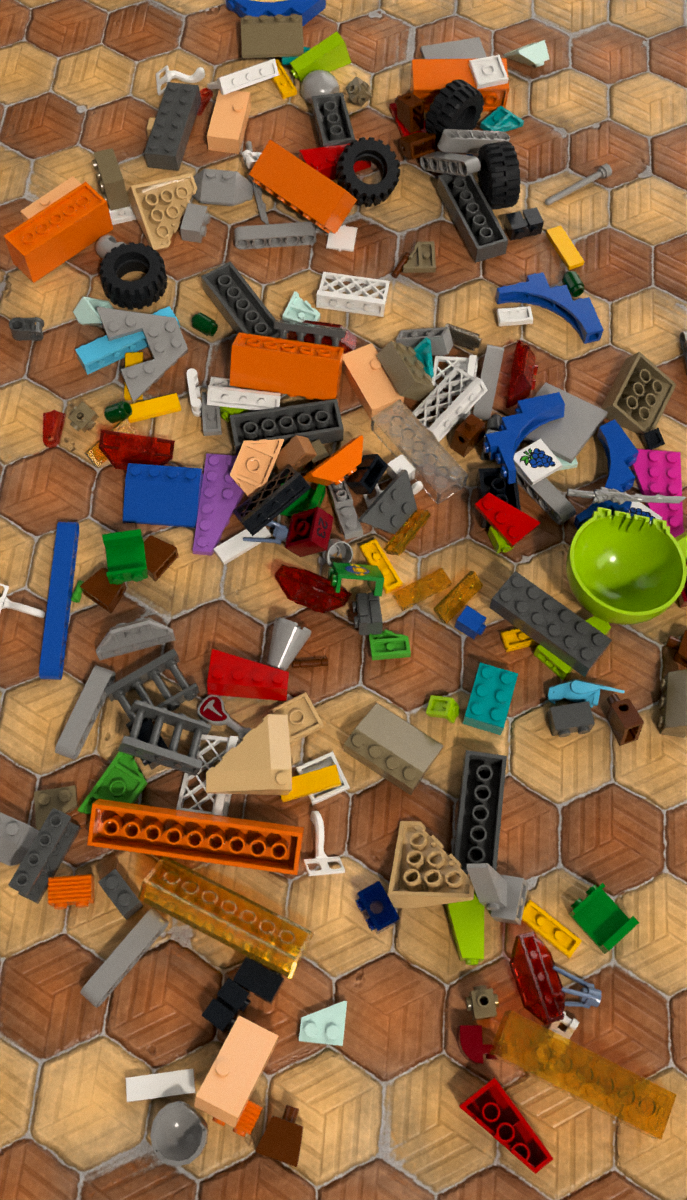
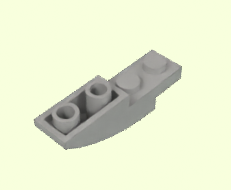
(344, 510)

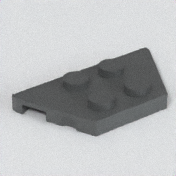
(392, 506)

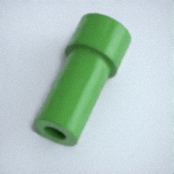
(76, 595)

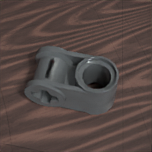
(26, 328)

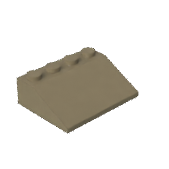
(272, 36)
(638, 395)
(392, 748)

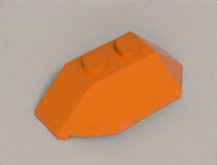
(338, 464)

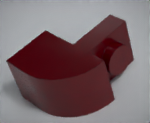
(471, 1044)

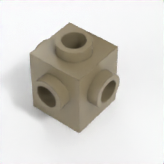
(358, 91)
(78, 413)
(478, 1010)

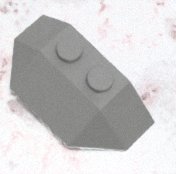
(222, 187)
(133, 637)
(14, 839)

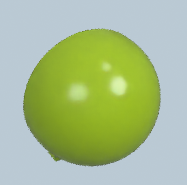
(625, 567)

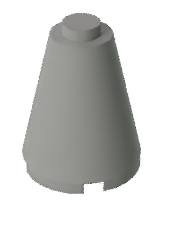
(286, 643)

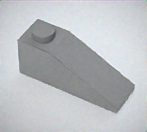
(440, 339)
(488, 885)

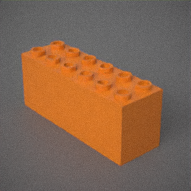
(432, 75)
(302, 188)
(59, 232)
(286, 366)

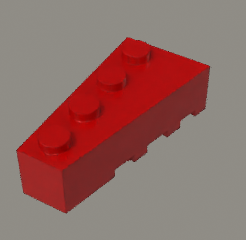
(325, 159)
(245, 678)
(501, 1118)

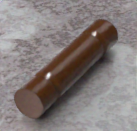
(399, 267)
(310, 663)

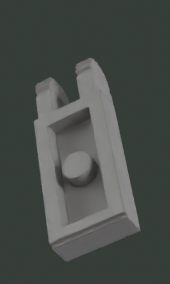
(210, 418)

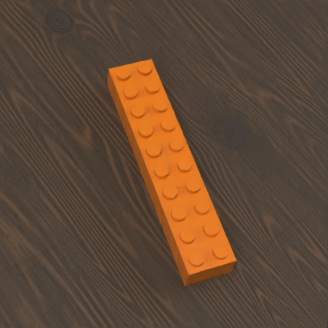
(195, 836)

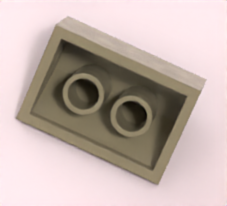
(673, 704)

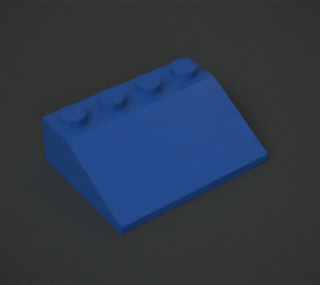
(162, 495)

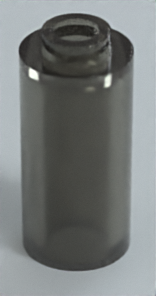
(464, 338)

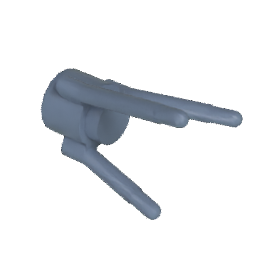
(280, 533)
(589, 995)

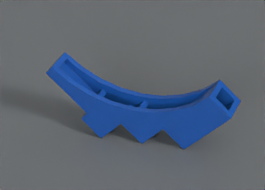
(306, 8)
(536, 291)
(514, 428)
(620, 456)

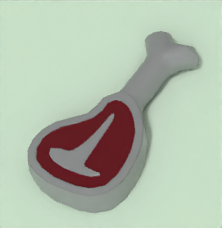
(213, 712)

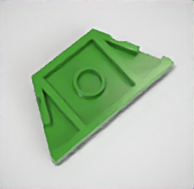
(120, 783)

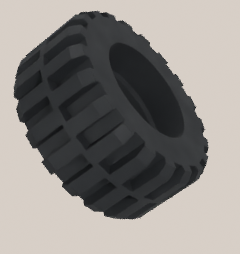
(454, 108)
(377, 154)
(499, 174)
(129, 259)

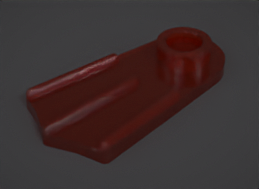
(205, 99)
(52, 427)

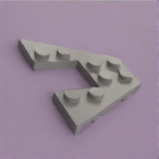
(162, 337)

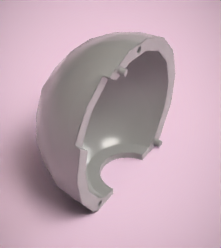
(318, 83)
(178, 1134)

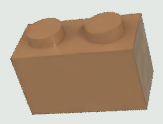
(296, 454)

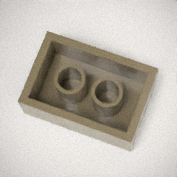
(110, 179)
(405, 371)

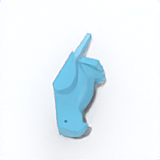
(578, 691)

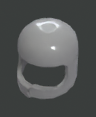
(105, 245)
(343, 548)

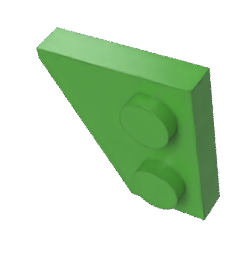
(389, 646)

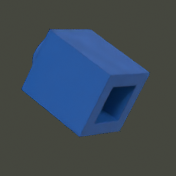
(471, 623)

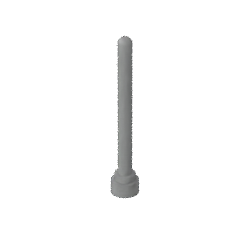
(603, 172)

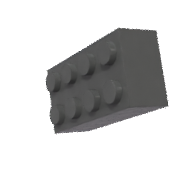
(332, 119)

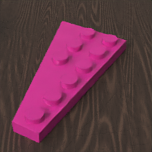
(661, 474)

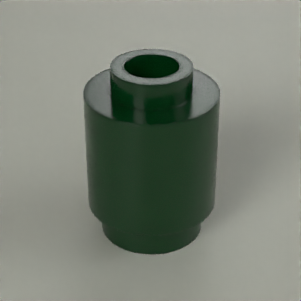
(573, 283)
(204, 324)
(118, 411)

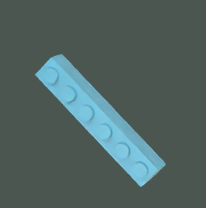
(105, 352)

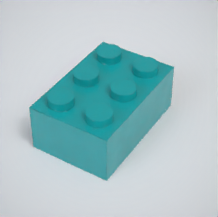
(490, 698)

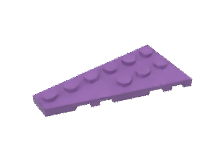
(217, 501)

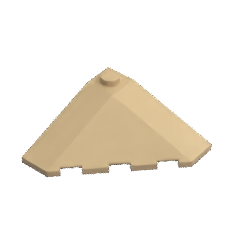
(160, 207)
(257, 764)
(425, 872)

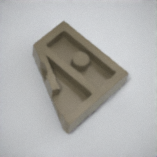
(421, 259)
(60, 798)

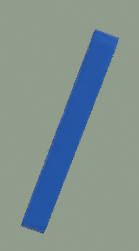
(59, 601)

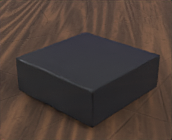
(652, 439)

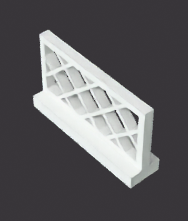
(245, 77)
(351, 301)
(470, 368)
(231, 396)
(456, 409)
(221, 801)

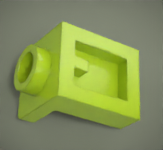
(443, 708)

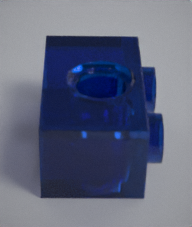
(376, 895)

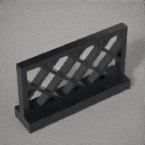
(280, 498)

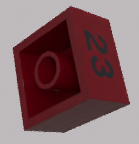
(309, 532)

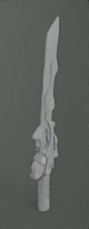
(257, 190)
(605, 494)

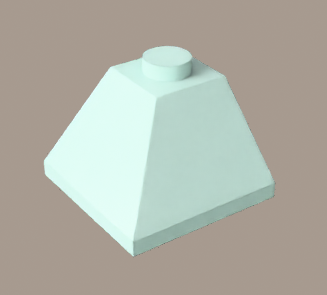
(530, 54)
(87, 312)

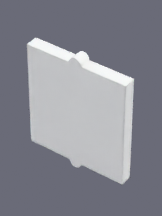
(343, 239)

